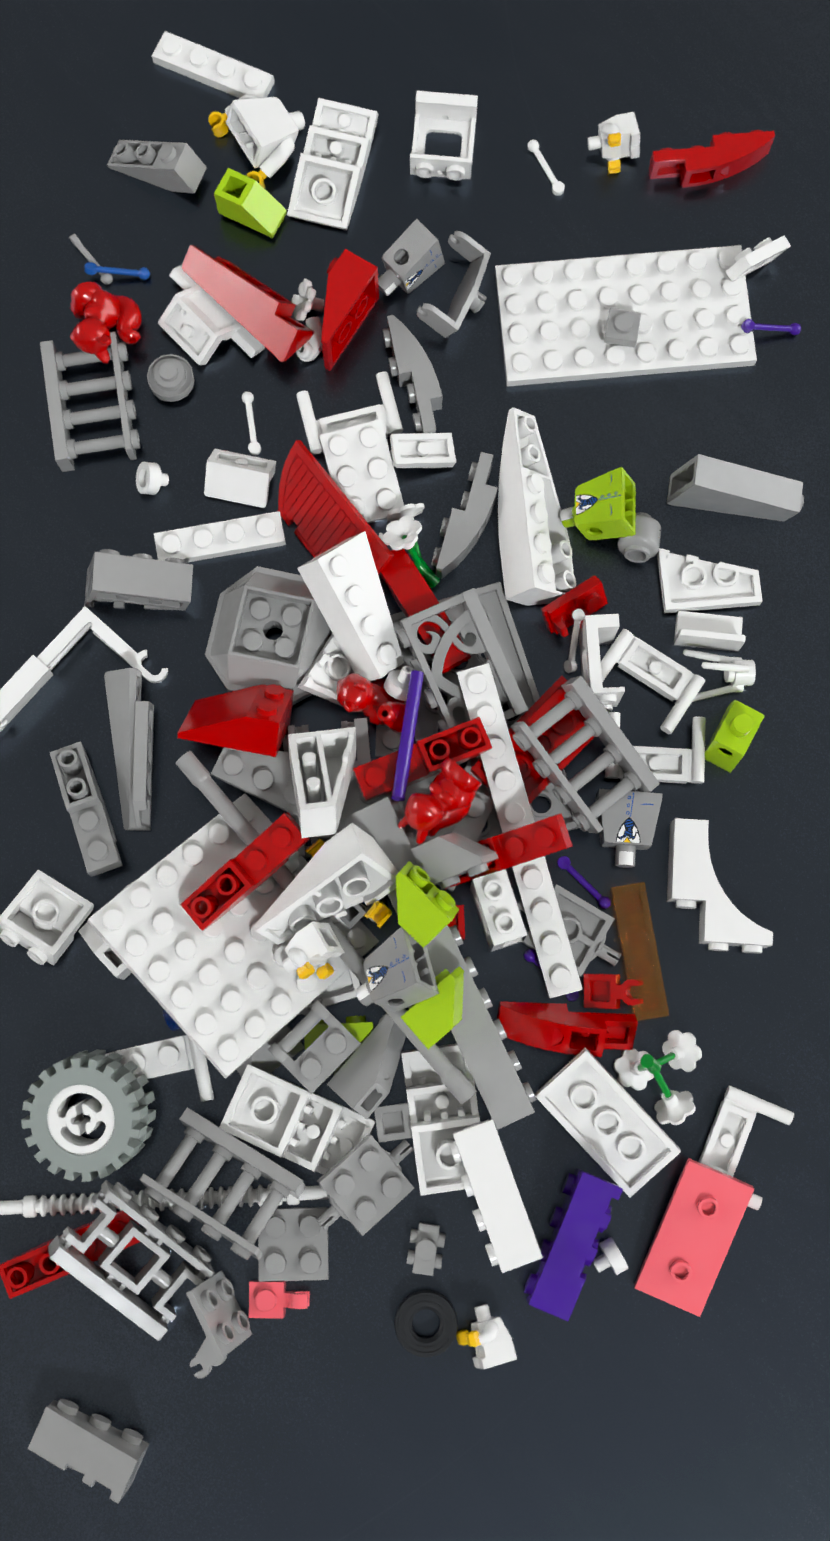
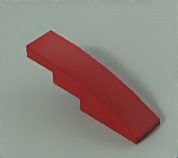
(414, 596)

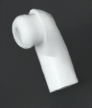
(312, 347)

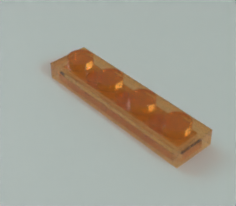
(639, 949)

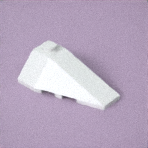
(339, 876)

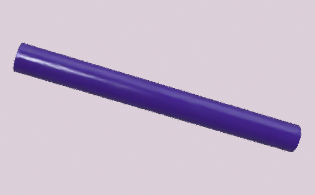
(407, 736)

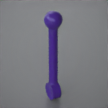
(749, 325)
(564, 864)
(531, 956)

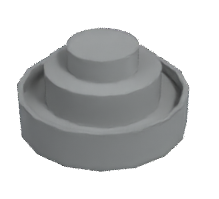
(170, 377)

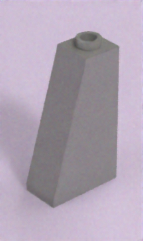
(734, 489)

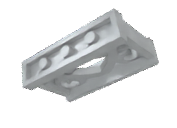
(471, 621)

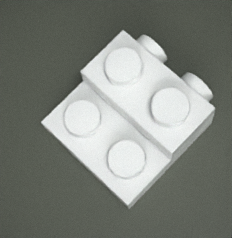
(44, 918)

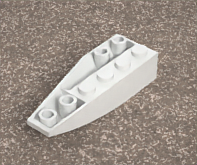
(531, 533)

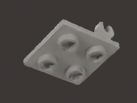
(220, 1319)

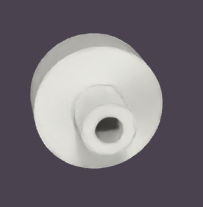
(150, 478)
(398, 682)
(610, 1257)

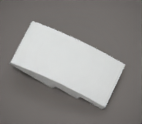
(332, 164)
(434, 1118)
(293, 1121)

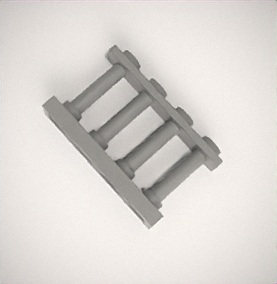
(62, 419)
(616, 750)
(224, 1149)

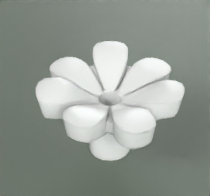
(306, 300)

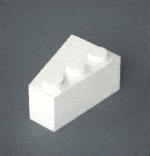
(321, 776)

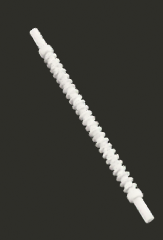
(31, 1205)

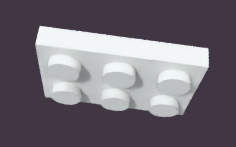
(363, 468)

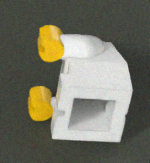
(617, 139)
(311, 948)
(489, 1338)

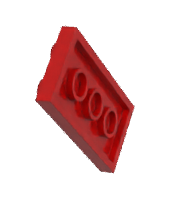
(550, 740)

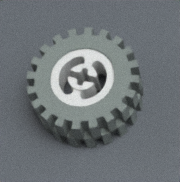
(116, 1102)

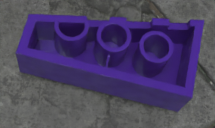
(571, 1244)

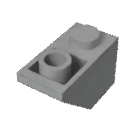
(452, 856)

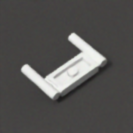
(386, 412)
(656, 672)
(670, 764)
(170, 1057)
(732, 1129)

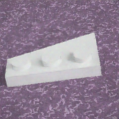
(705, 585)
(326, 671)

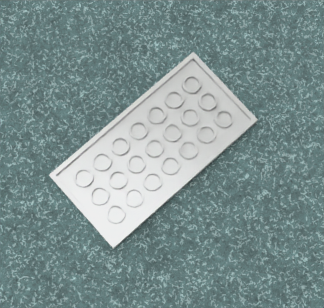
(560, 309)

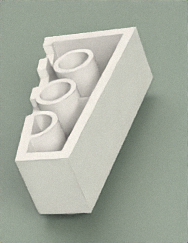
(354, 606)
(496, 1195)

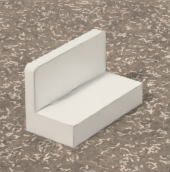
(238, 477)
(708, 631)

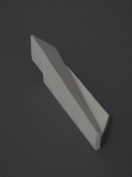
(132, 745)

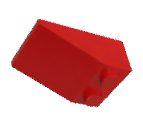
(348, 300)
(241, 719)

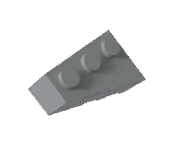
(138, 581)
(89, 1447)

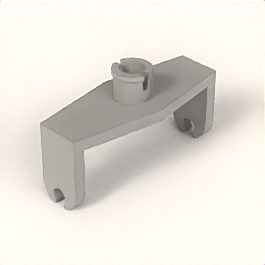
(467, 294)

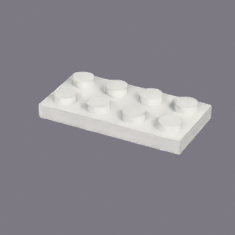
(607, 1122)

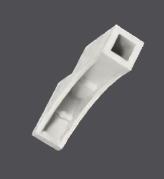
(694, 882)

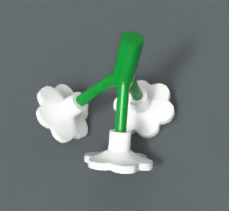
(403, 533)
(639, 1067)

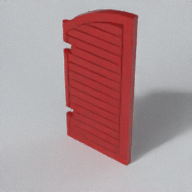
(321, 508)

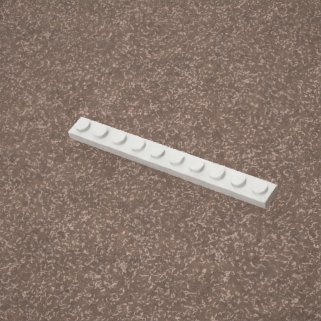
(514, 812)

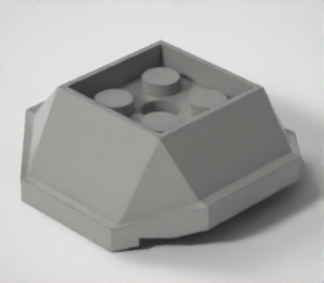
(240, 626)

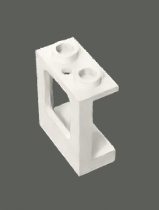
(443, 114)
(598, 631)
(497, 910)

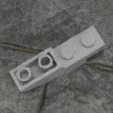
(414, 371)
(468, 522)
(86, 808)

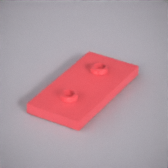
(694, 1237)

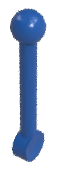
(91, 269)

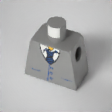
(411, 259)
(629, 824)
(398, 974)

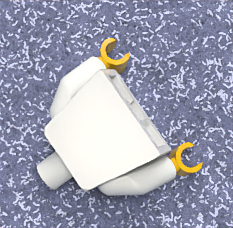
(262, 131)

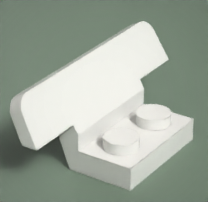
(201, 322)

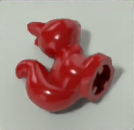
(99, 314)
(359, 695)
(445, 805)

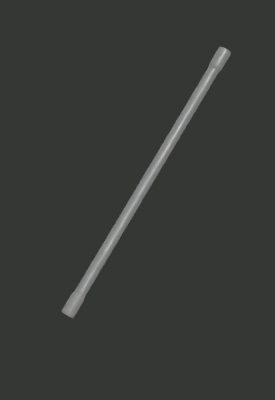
(201, 778)

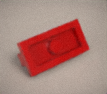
(586, 596)

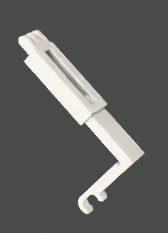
(37, 671)

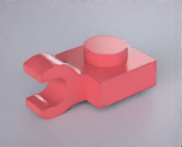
(270, 1299)

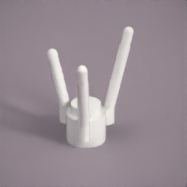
(736, 671)

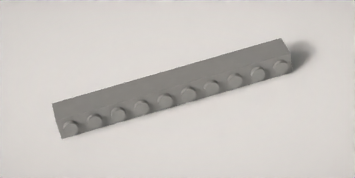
(476, 1033)

